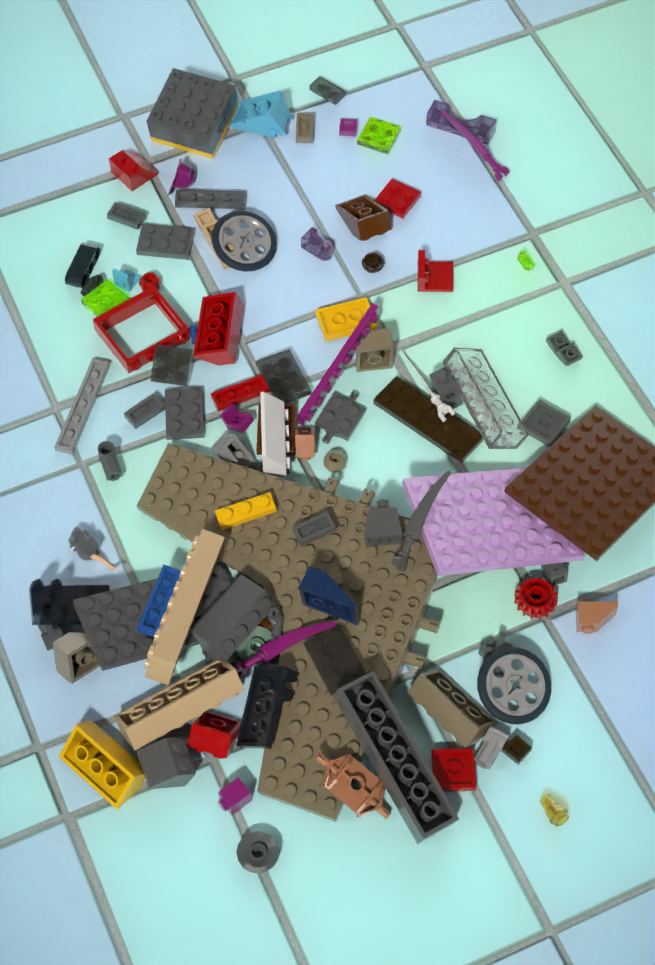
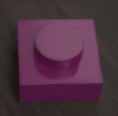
(348, 127)

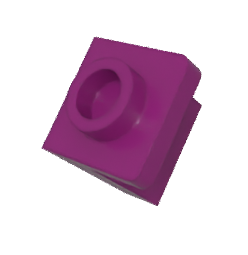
(236, 420)

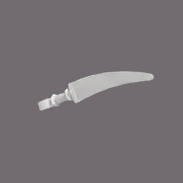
(435, 398)

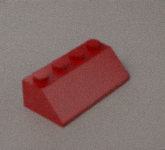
(219, 329)

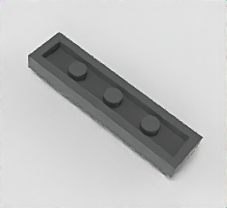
(209, 199)

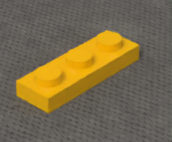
(245, 511)

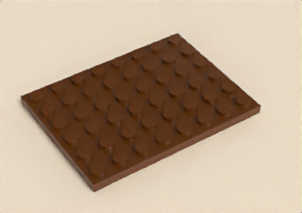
(590, 483)

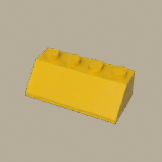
(102, 763)

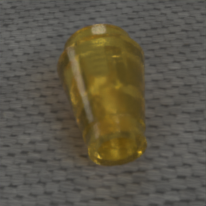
(555, 811)

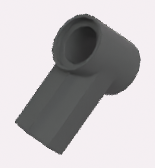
(109, 461)
(50, 634)

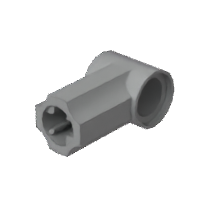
(492, 744)

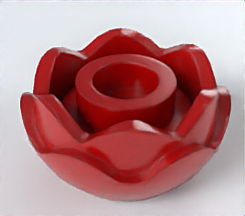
(149, 280)

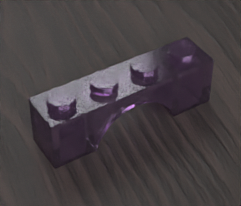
(481, 127)

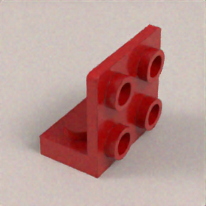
(433, 275)

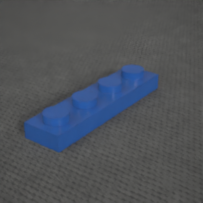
(158, 600)

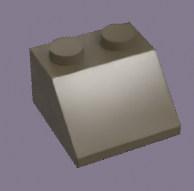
(375, 351)
(74, 656)

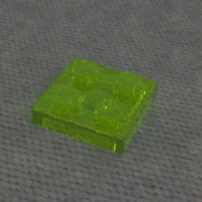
(379, 135)
(104, 298)

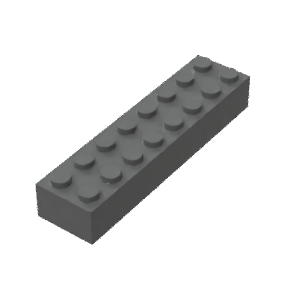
(395, 757)

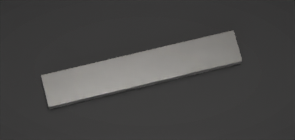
(82, 406)

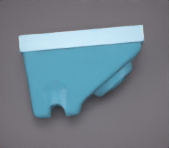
(262, 115)

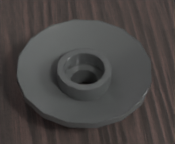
(254, 843)

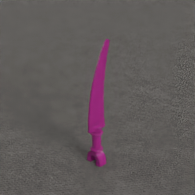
(479, 147)
(279, 644)

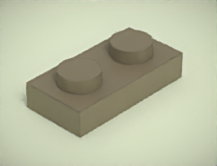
(304, 127)

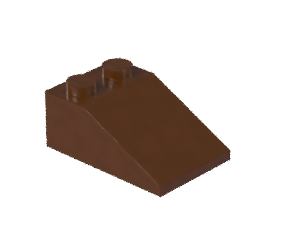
(364, 217)

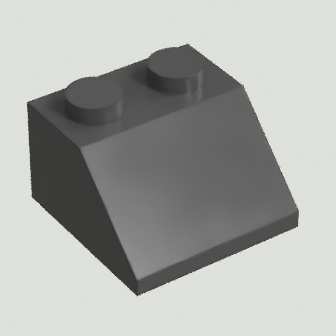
(166, 763)

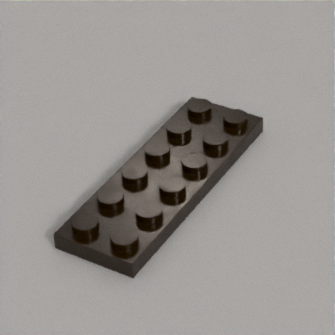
(421, 415)

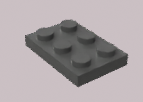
(165, 241)
(184, 413)

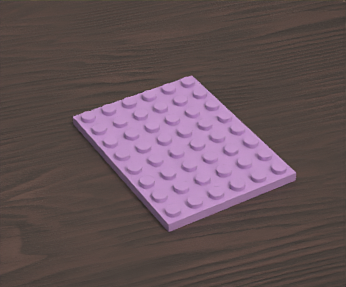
(483, 528)

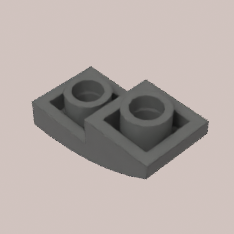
(566, 352)

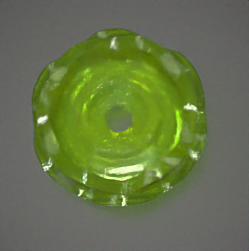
(525, 261)

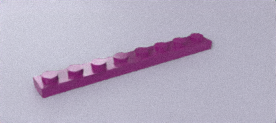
(335, 369)

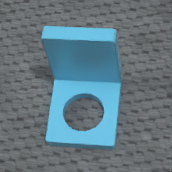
(122, 279)

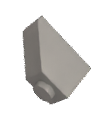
(231, 449)

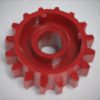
(536, 588)

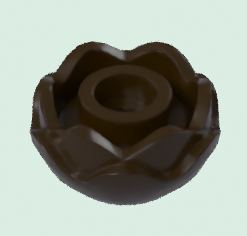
(372, 258)

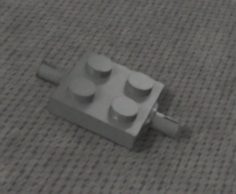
(340, 417)

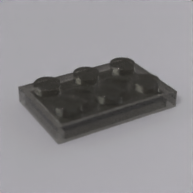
(283, 377)
(334, 659)

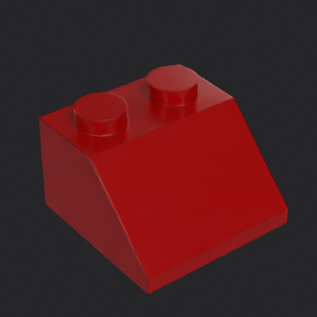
(131, 169)
(214, 734)

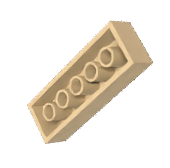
(178, 703)

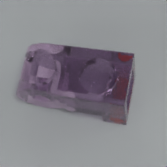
(316, 245)

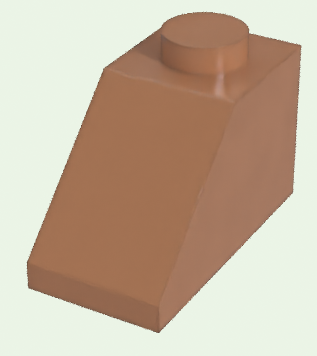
(305, 442)
(594, 615)

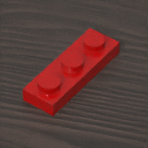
(239, 392)

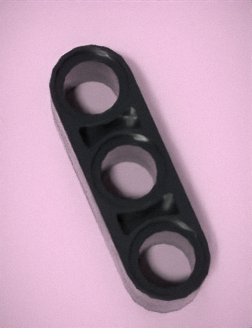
(82, 265)

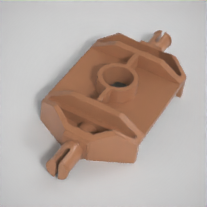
(338, 779)

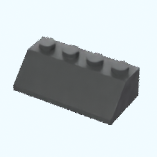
(232, 618)

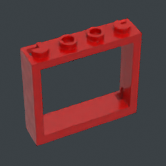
(130, 308)

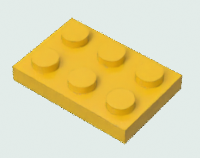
(342, 319)

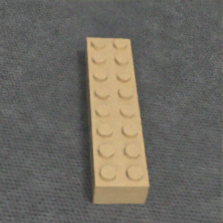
(183, 607)

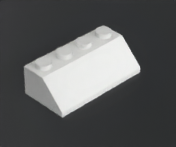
(273, 436)

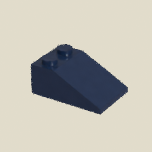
(325, 595)

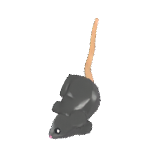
(86, 547)

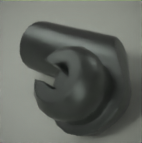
(91, 284)

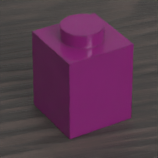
(234, 796)

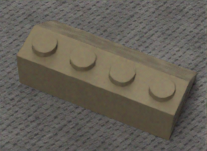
(451, 707)

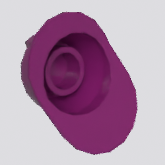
(183, 177)

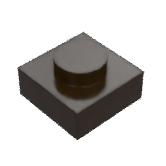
(517, 749)

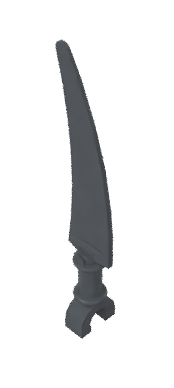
(417, 521)

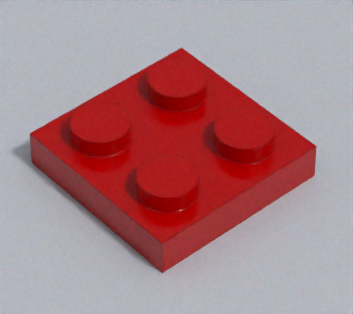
(398, 198)
(454, 769)

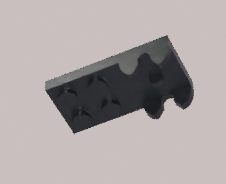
(55, 602)
(264, 705)

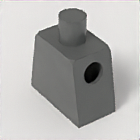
(444, 384)
(383, 525)

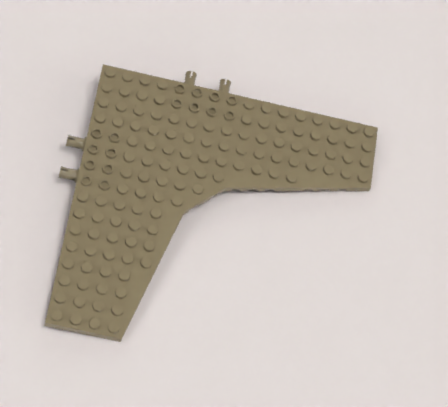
(389, 601)

